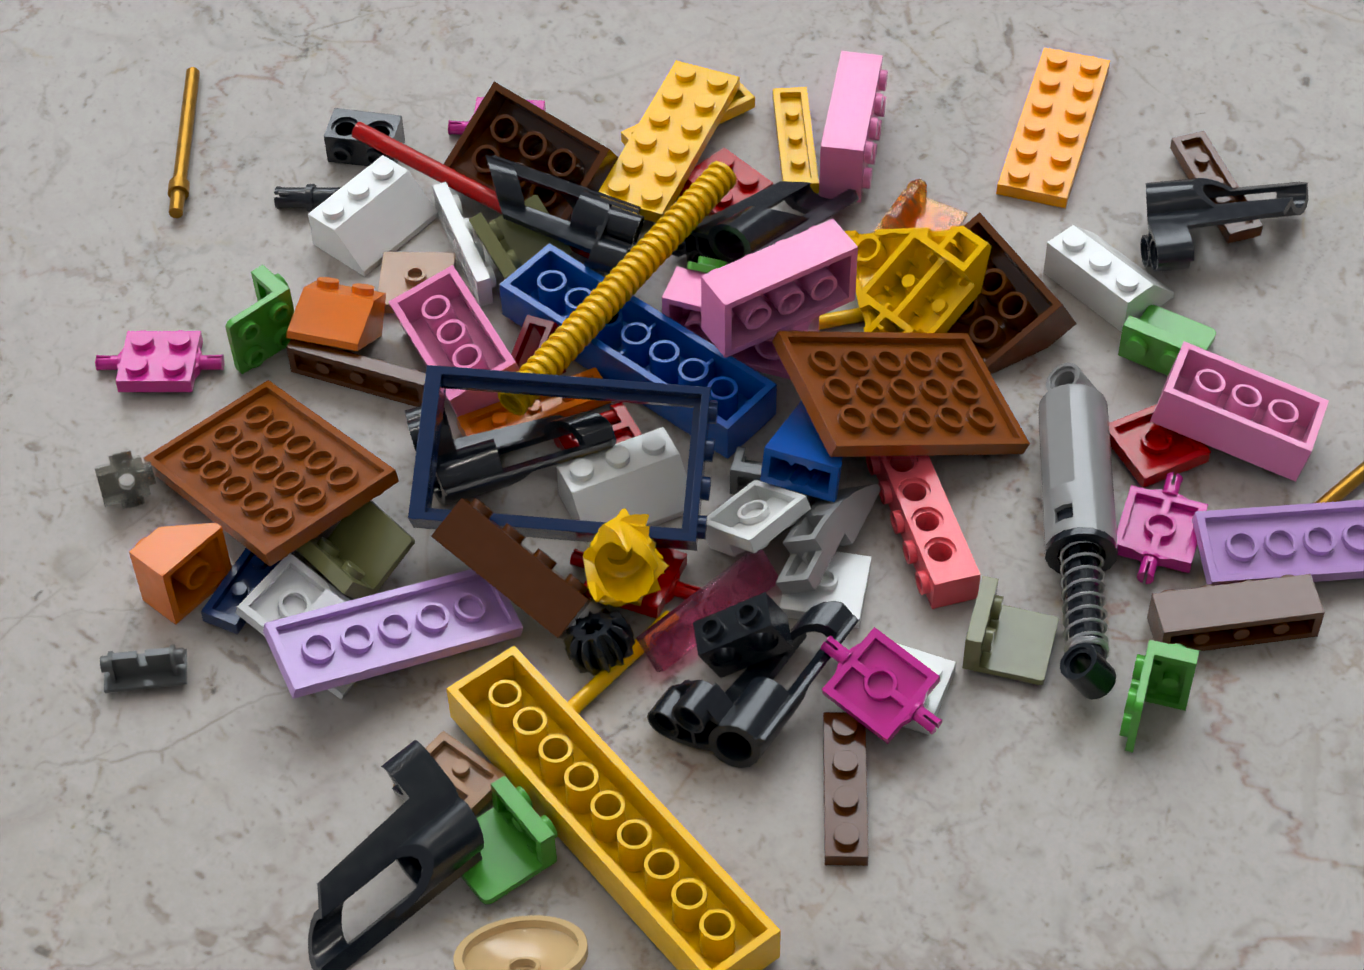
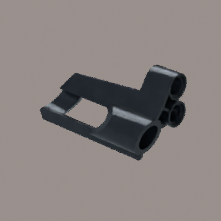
(1186, 205)
(598, 224)
(472, 462)
(755, 707)
(429, 837)

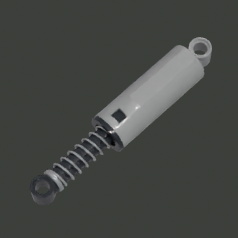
(1079, 519)

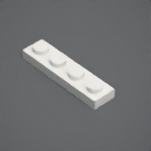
(461, 239)

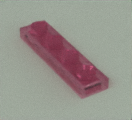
(674, 633)

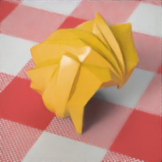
(623, 561)

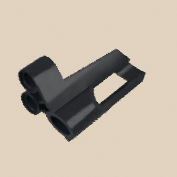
(754, 226)

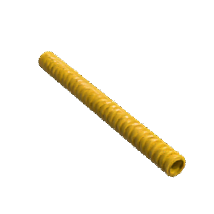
(625, 280)

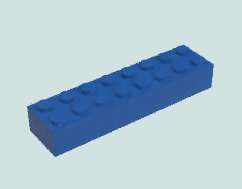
(644, 348)

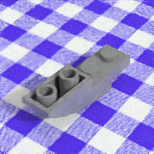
(820, 532)

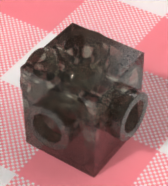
(115, 492)

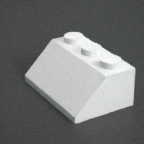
(371, 216)
(1102, 276)
(634, 474)

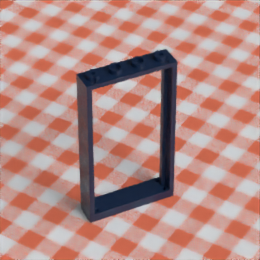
(701, 447)

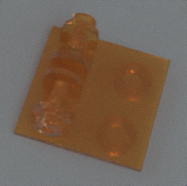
(916, 210)

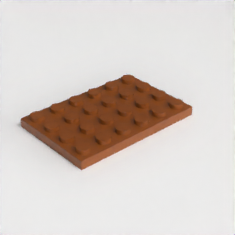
(899, 394)
(271, 471)

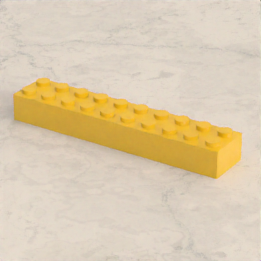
(611, 819)

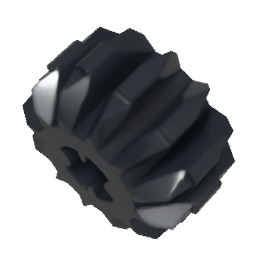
(599, 641)

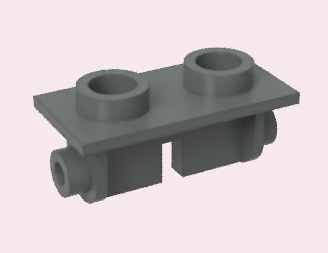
(142, 671)

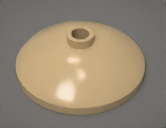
(523, 944)

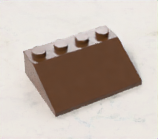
(532, 137)
(1015, 308)

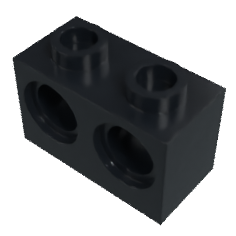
(347, 150)
(742, 635)

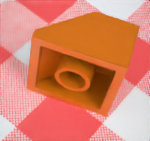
(338, 314)
(180, 567)

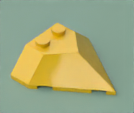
(918, 277)

